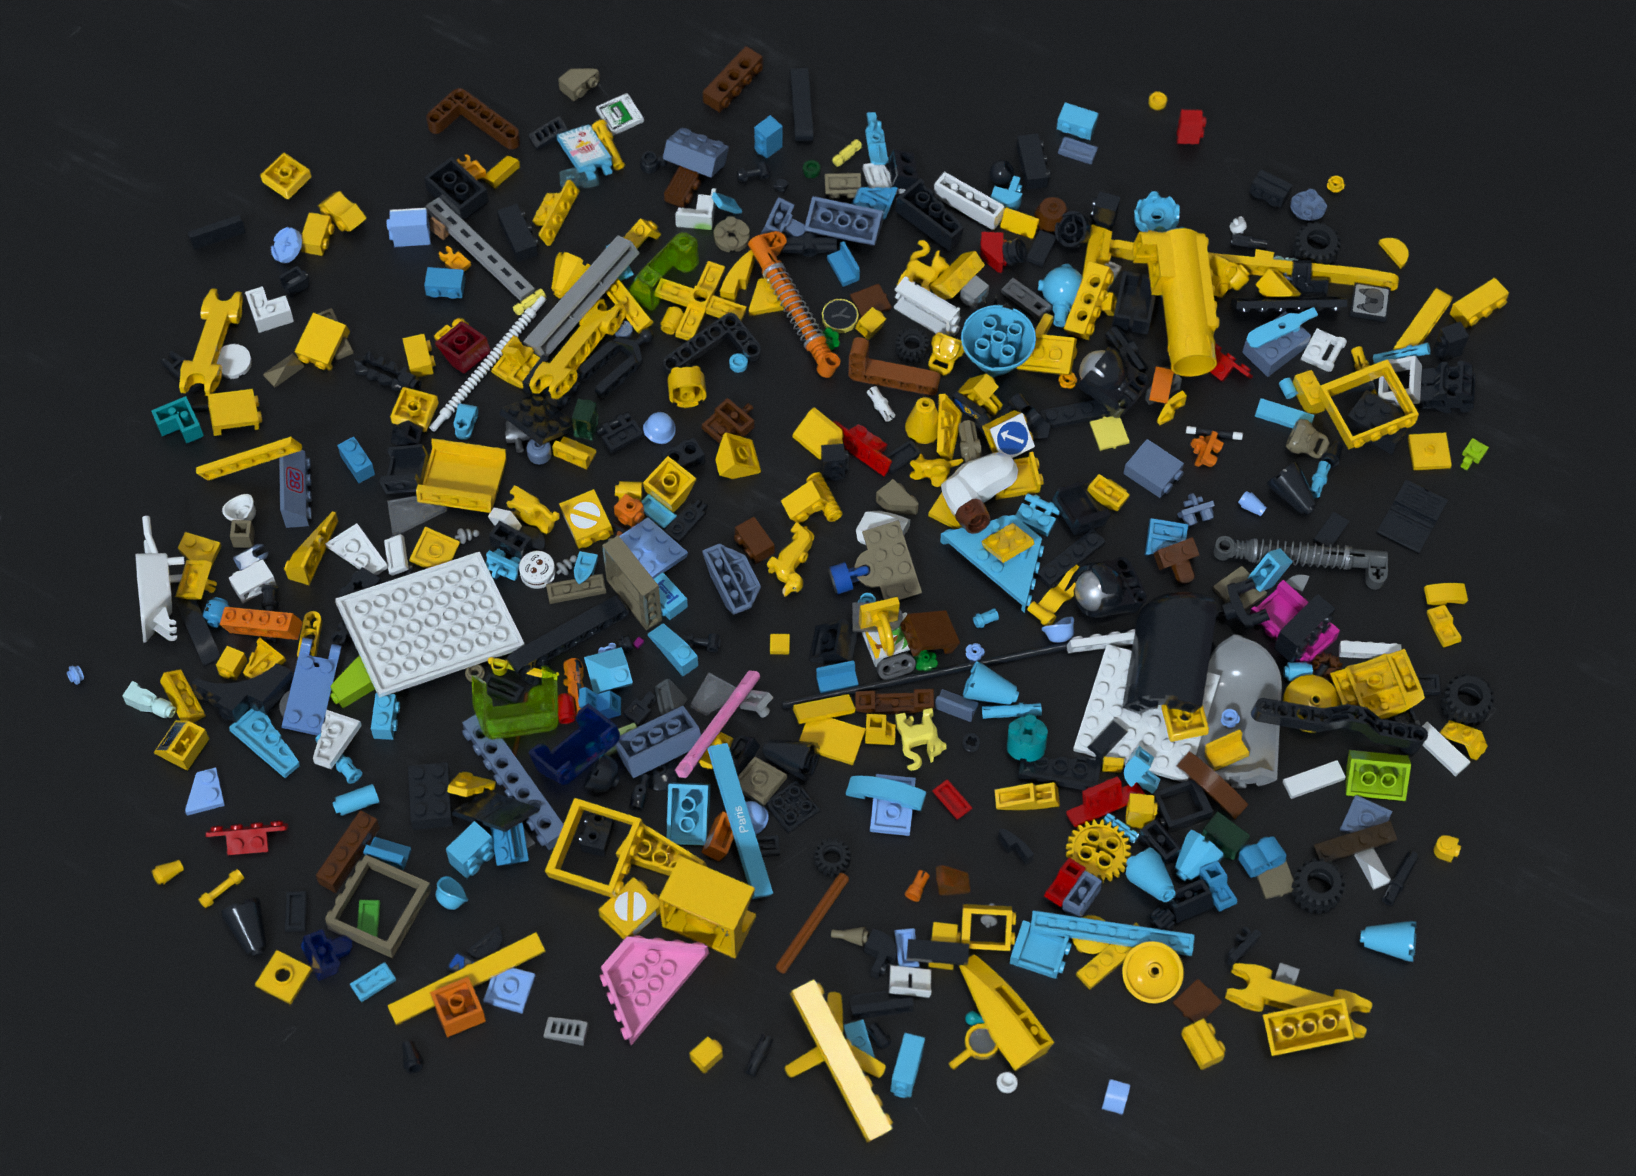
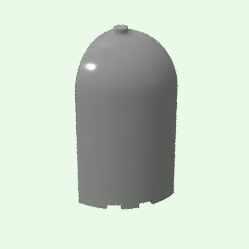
(1245, 676)

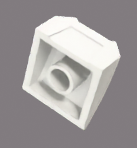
(877, 518)

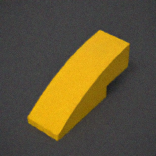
(737, 277)
(1027, 797)

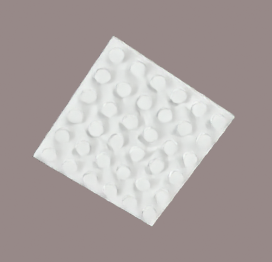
(1143, 729)

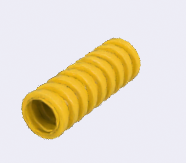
(831, 509)

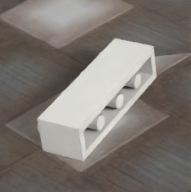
(968, 200)

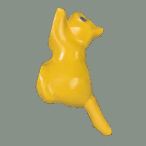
(934, 469)

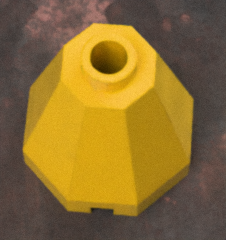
(566, 273)

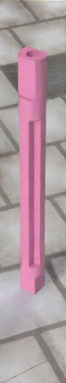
(717, 723)

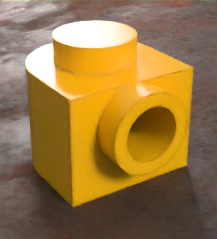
(1447, 848)

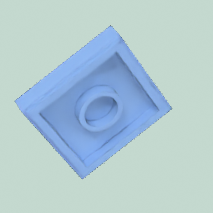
(510, 989)

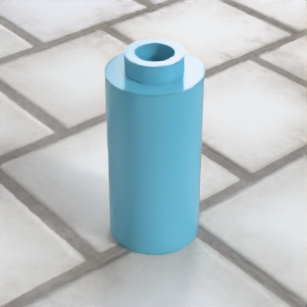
(355, 800)

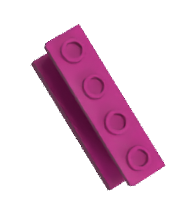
(1281, 609)

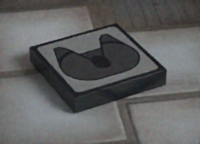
(1370, 302)

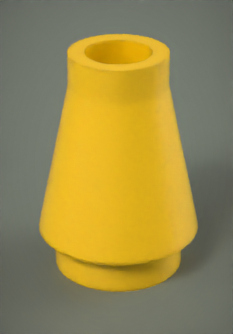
(167, 871)

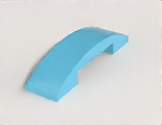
(887, 790)

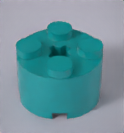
(1027, 738)

